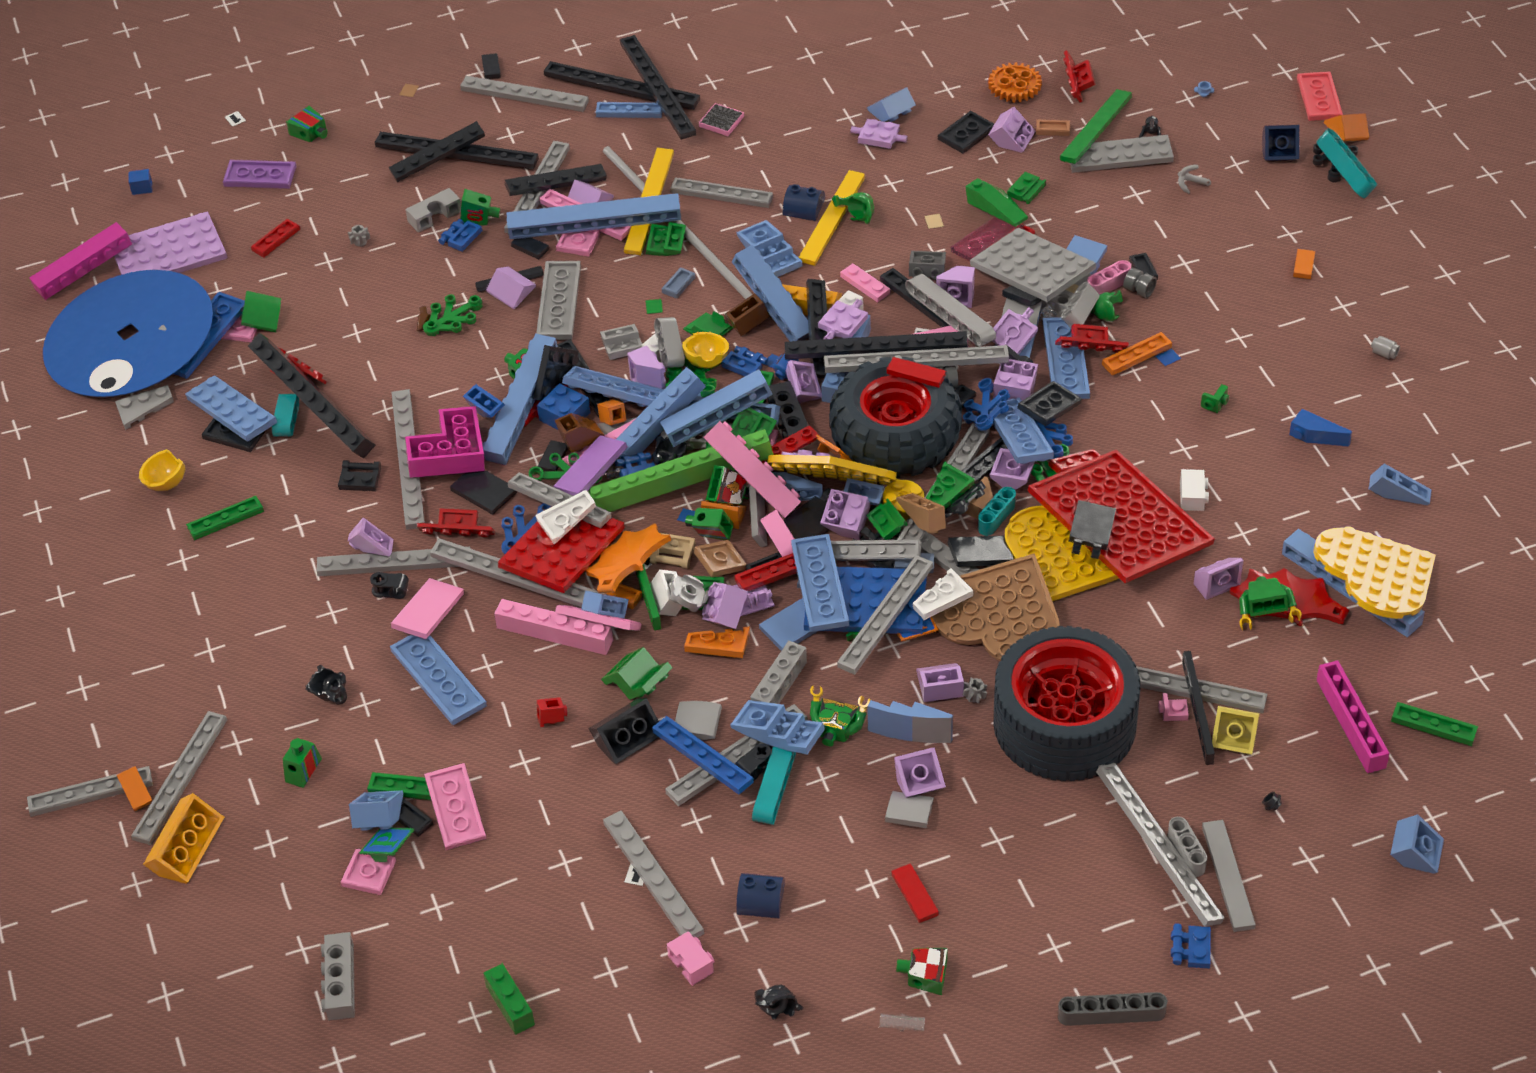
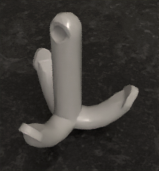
(1184, 175)

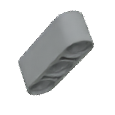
(1080, 305)
(669, 342)
(1192, 854)

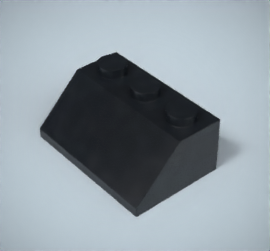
(626, 730)

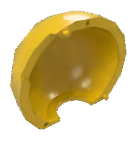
(705, 349)
(162, 471)

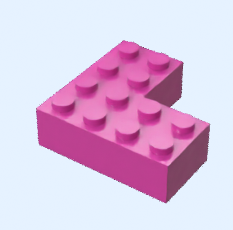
(451, 451)

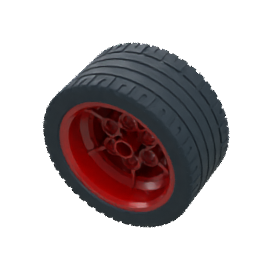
(1082, 706)

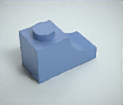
(872, 491)
(604, 604)

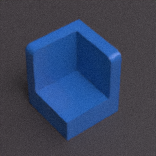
(140, 181)

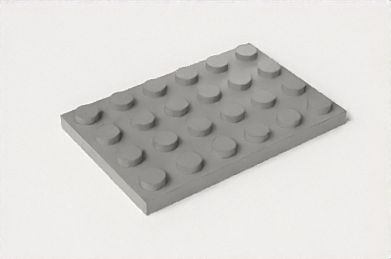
(1033, 264)

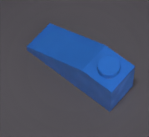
(485, 403)
(1318, 430)

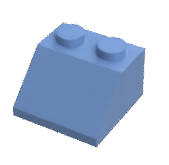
(892, 106)
(376, 809)
(1417, 845)

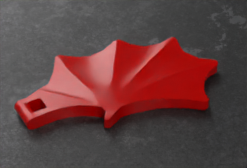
(1308, 593)

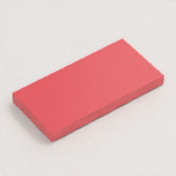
(1319, 95)

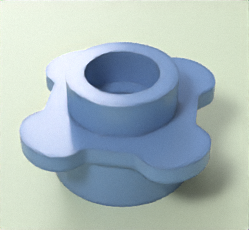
(1204, 88)

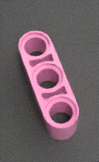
(1110, 277)
(778, 532)

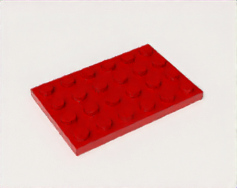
(562, 562)

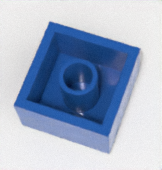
(560, 403)

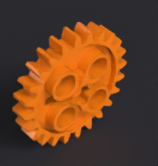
(1015, 82)

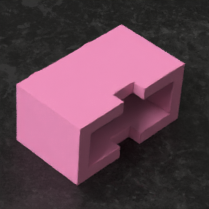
(688, 953)

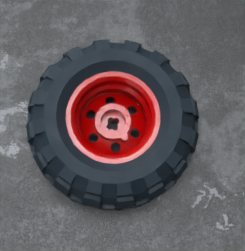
(894, 419)

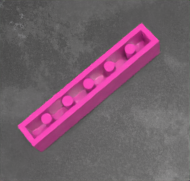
(80, 261)
(1352, 717)

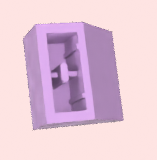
(1012, 131)
(646, 368)
(1017, 378)
(845, 513)
(724, 605)
(940, 682)

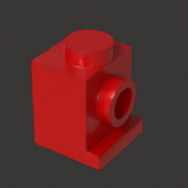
(550, 711)

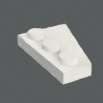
(565, 515)
(945, 594)

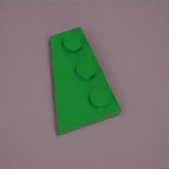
(949, 485)

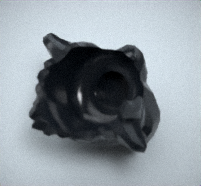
(666, 452)
(328, 685)
(776, 1001)

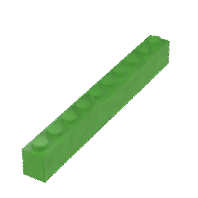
(670, 475)

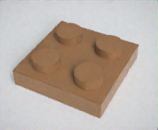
(720, 558)

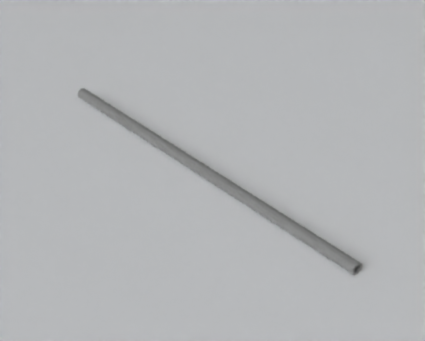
(691, 237)

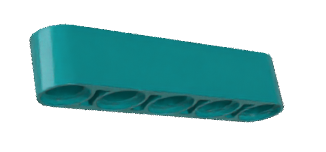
(1346, 163)
(773, 786)

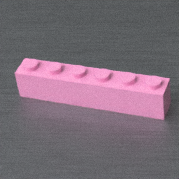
(752, 469)
(553, 626)

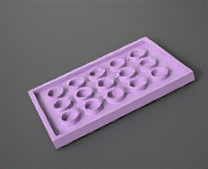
(173, 246)

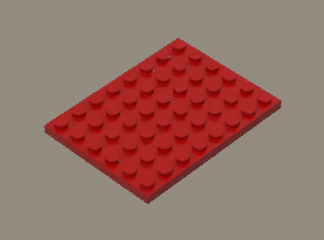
(1147, 524)

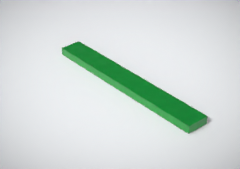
(1095, 126)

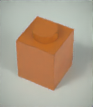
(611, 412)

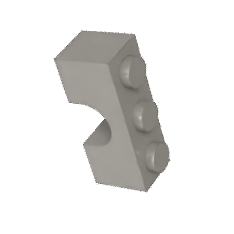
(441, 203)

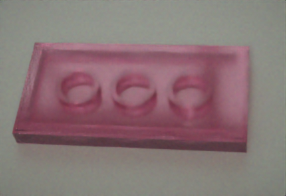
(983, 238)

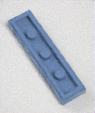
(628, 110)

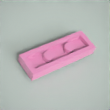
(865, 282)

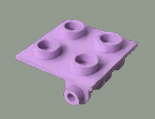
(757, 600)

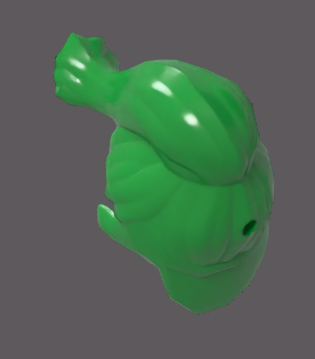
(859, 205)
(1104, 307)

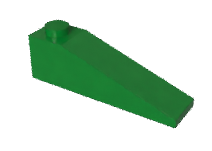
(994, 201)

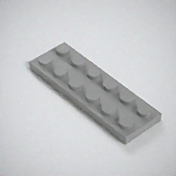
(1125, 153)
(559, 299)

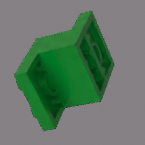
(637, 674)

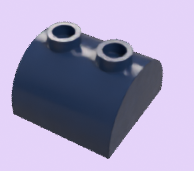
(1280, 142)
(803, 202)
(760, 895)

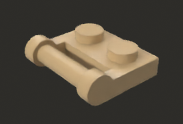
(678, 546)

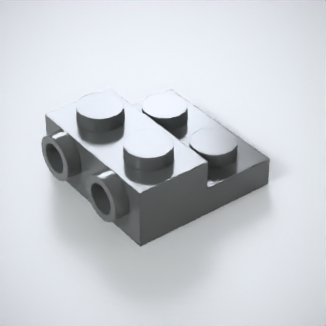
(927, 263)

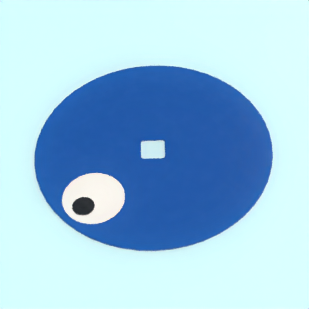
(94, 361)

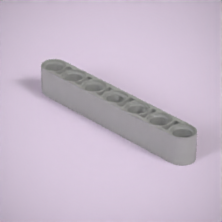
(950, 310)

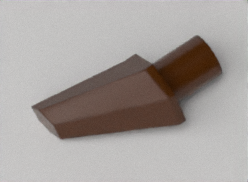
(422, 318)

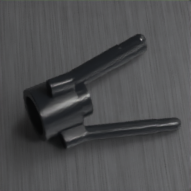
(1150, 126)

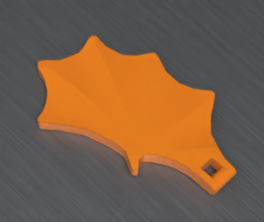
(626, 557)

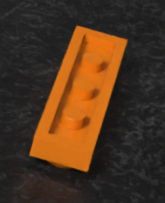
(1136, 353)

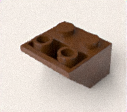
(747, 314)
(577, 431)

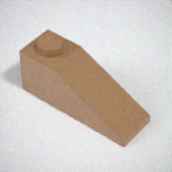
(924, 512)

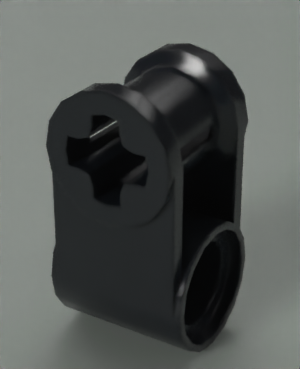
(390, 586)
(755, 763)

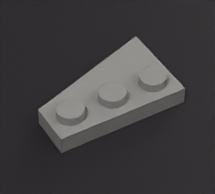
(139, 405)

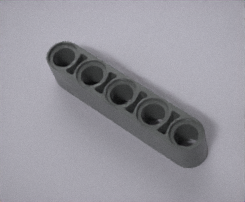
(1103, 1015)

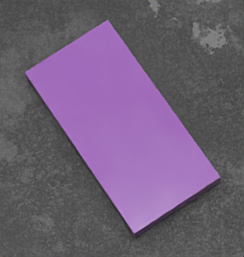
(259, 174)
(591, 465)

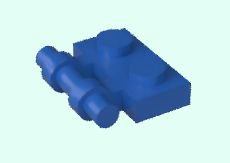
(463, 234)
(744, 361)
(639, 458)
(1198, 949)

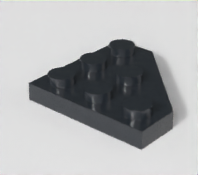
(553, 366)

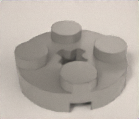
(692, 600)

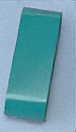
(285, 415)
(996, 511)

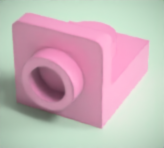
(1173, 709)

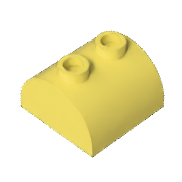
(1235, 729)

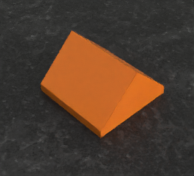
(1349, 127)
(734, 511)

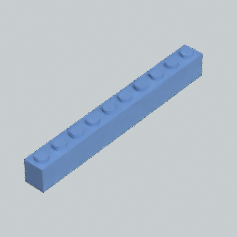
(593, 216)

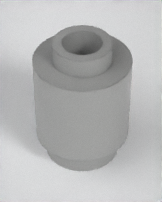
(1385, 347)

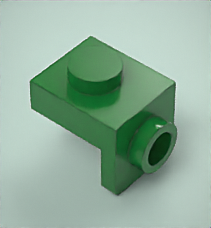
(1215, 402)

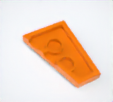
(725, 643)

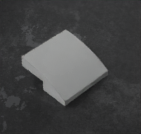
(621, 341)
(699, 718)
(910, 810)

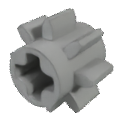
(359, 235)
(974, 690)

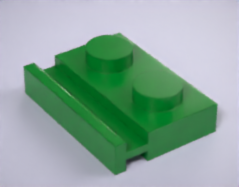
(1026, 187)
(887, 520)

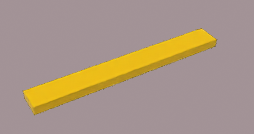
(653, 187)
(830, 219)

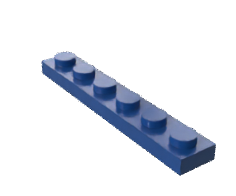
(703, 755)

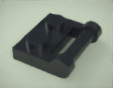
(359, 480)

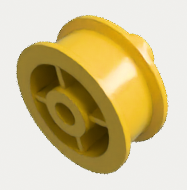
(898, 489)

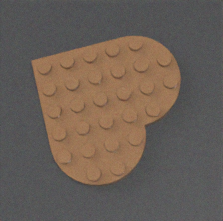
(1004, 607)

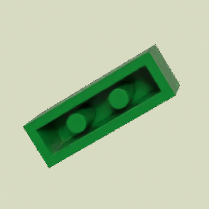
(509, 999)

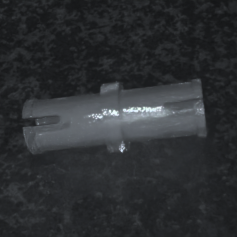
(902, 1022)

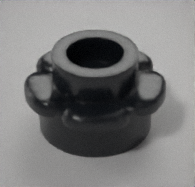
(1272, 801)

